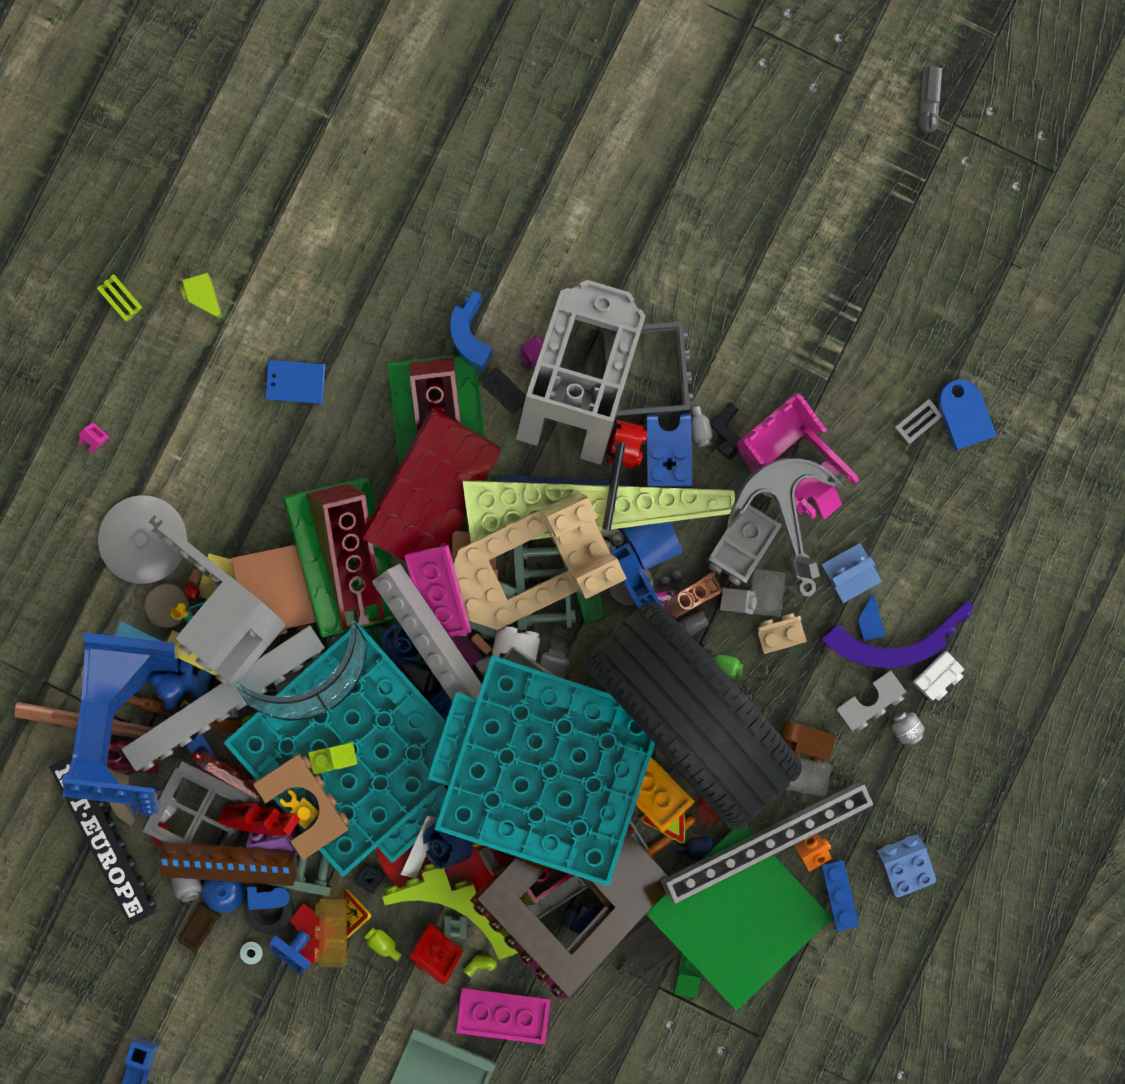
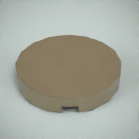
(160, 603)

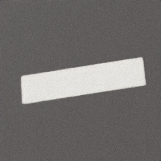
(418, 851)

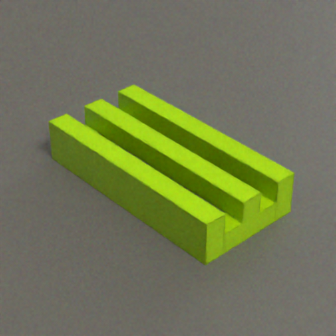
(107, 283)

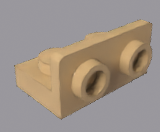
(781, 634)

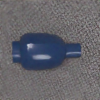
(697, 847)

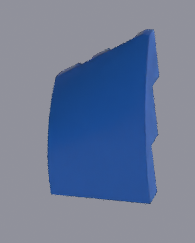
(652, 543)

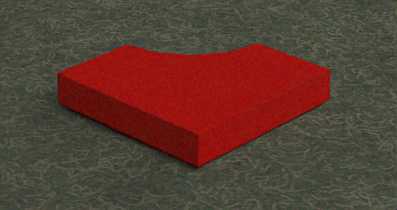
(306, 921)

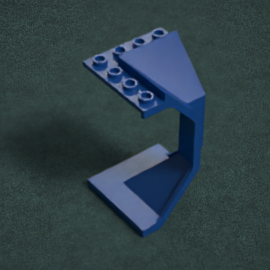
(111, 676)

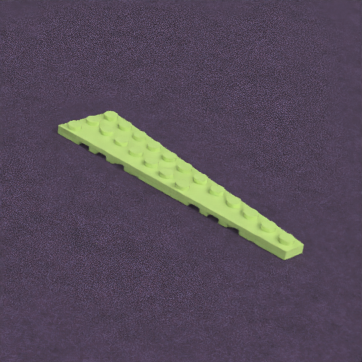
(502, 503)

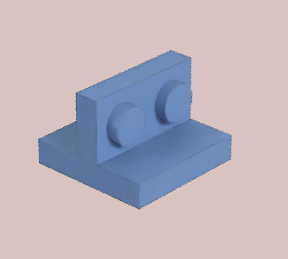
(851, 573)

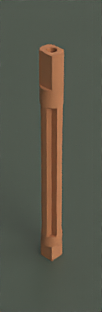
(70, 719)

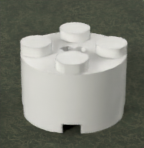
(508, 637)

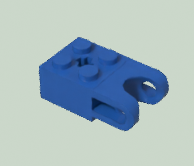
(672, 449)

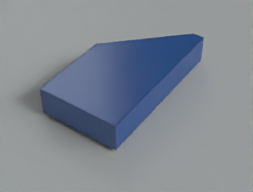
(870, 621)

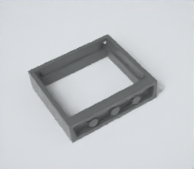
(683, 357)

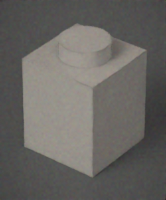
(738, 601)

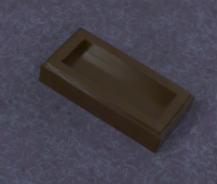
(199, 928)

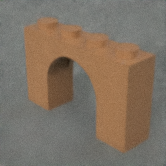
(298, 774)

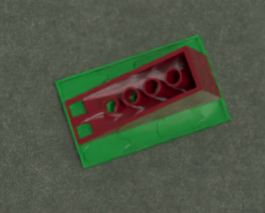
(434, 383)
(336, 558)

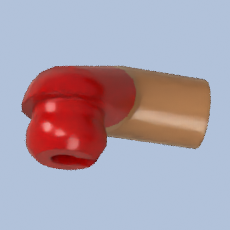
(191, 587)

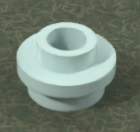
(258, 953)

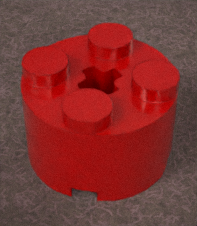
(633, 436)

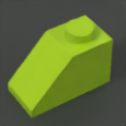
(201, 294)

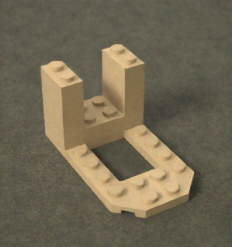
(580, 547)

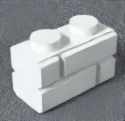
(938, 676)

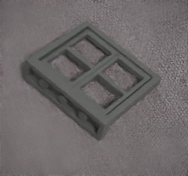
(206, 780)

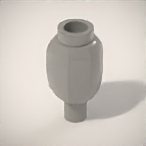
(700, 428)

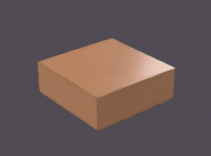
(481, 644)

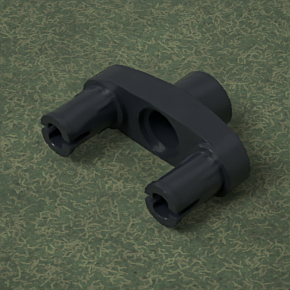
(728, 445)

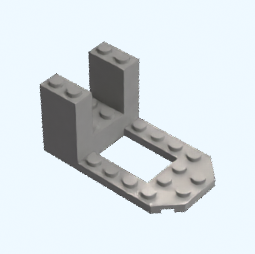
(576, 396)
(231, 625)

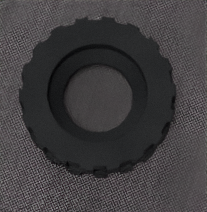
(268, 926)

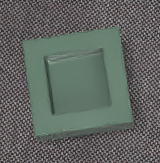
(455, 927)

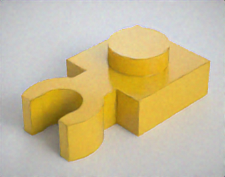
(303, 809)

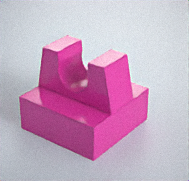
(93, 436)

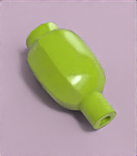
(382, 944)

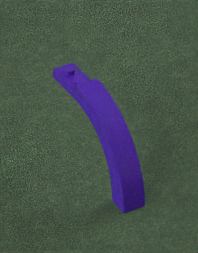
(863, 654)

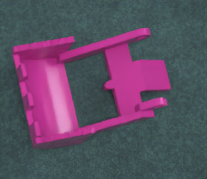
(777, 434)

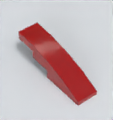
(258, 820)

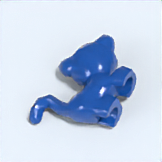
(173, 687)

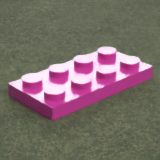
(437, 582)
(503, 1016)

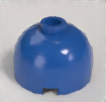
(223, 895)

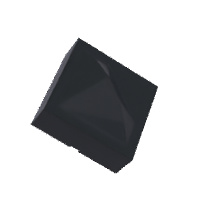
(369, 879)

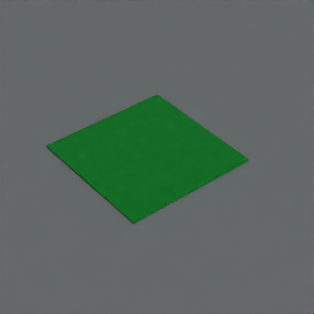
(742, 925)

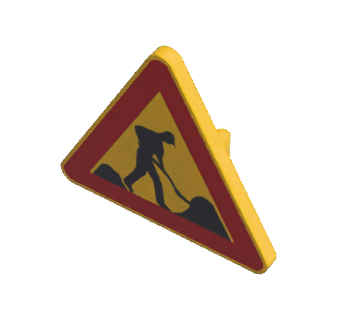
(356, 913)

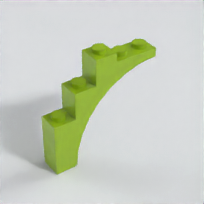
(436, 889)

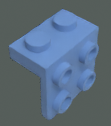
(907, 865)

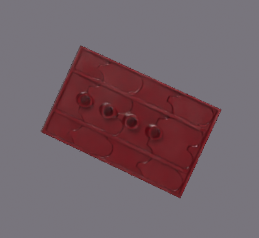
(427, 491)

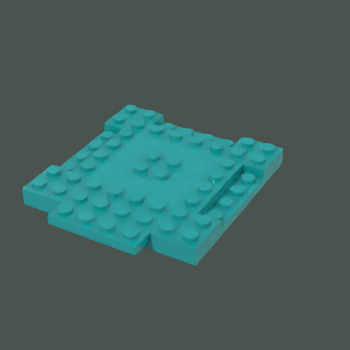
(394, 747)
(541, 770)

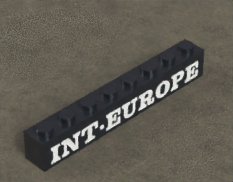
(108, 851)

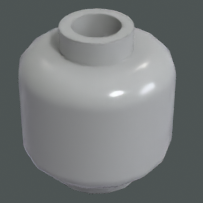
(555, 662)
(186, 888)

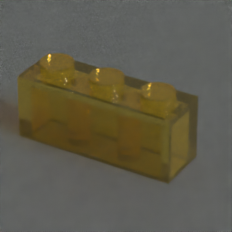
(331, 932)

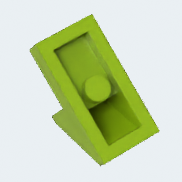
(333, 758)

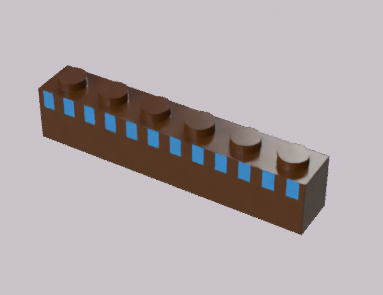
(228, 863)

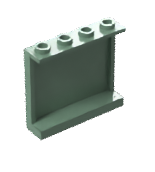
(440, 1062)

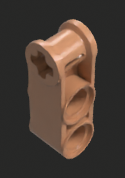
(694, 595)

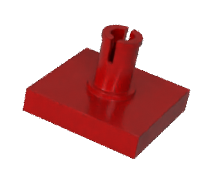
(436, 954)

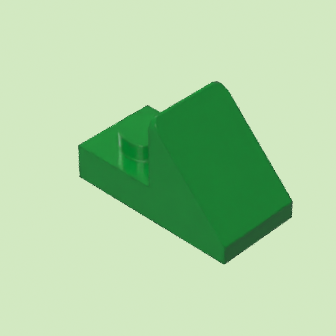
(687, 979)

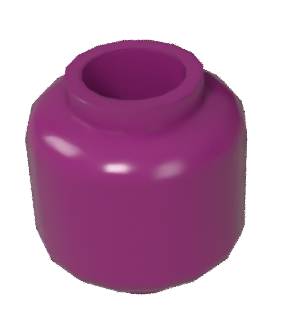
(531, 351)

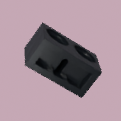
(504, 390)

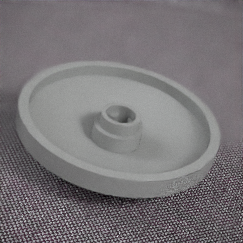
(131, 546)

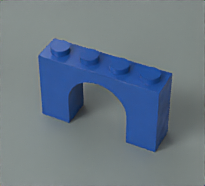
(140, 1061)

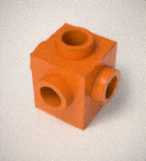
(813, 851)

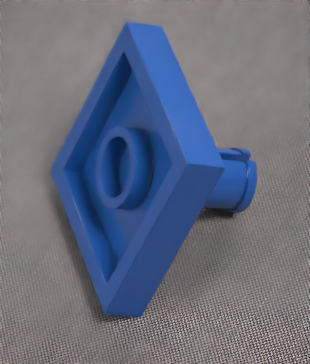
(290, 952)

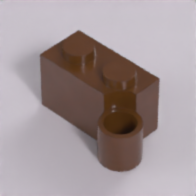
(808, 741)

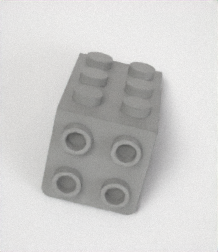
(743, 545)

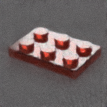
(225, 772)

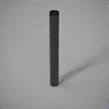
(614, 483)

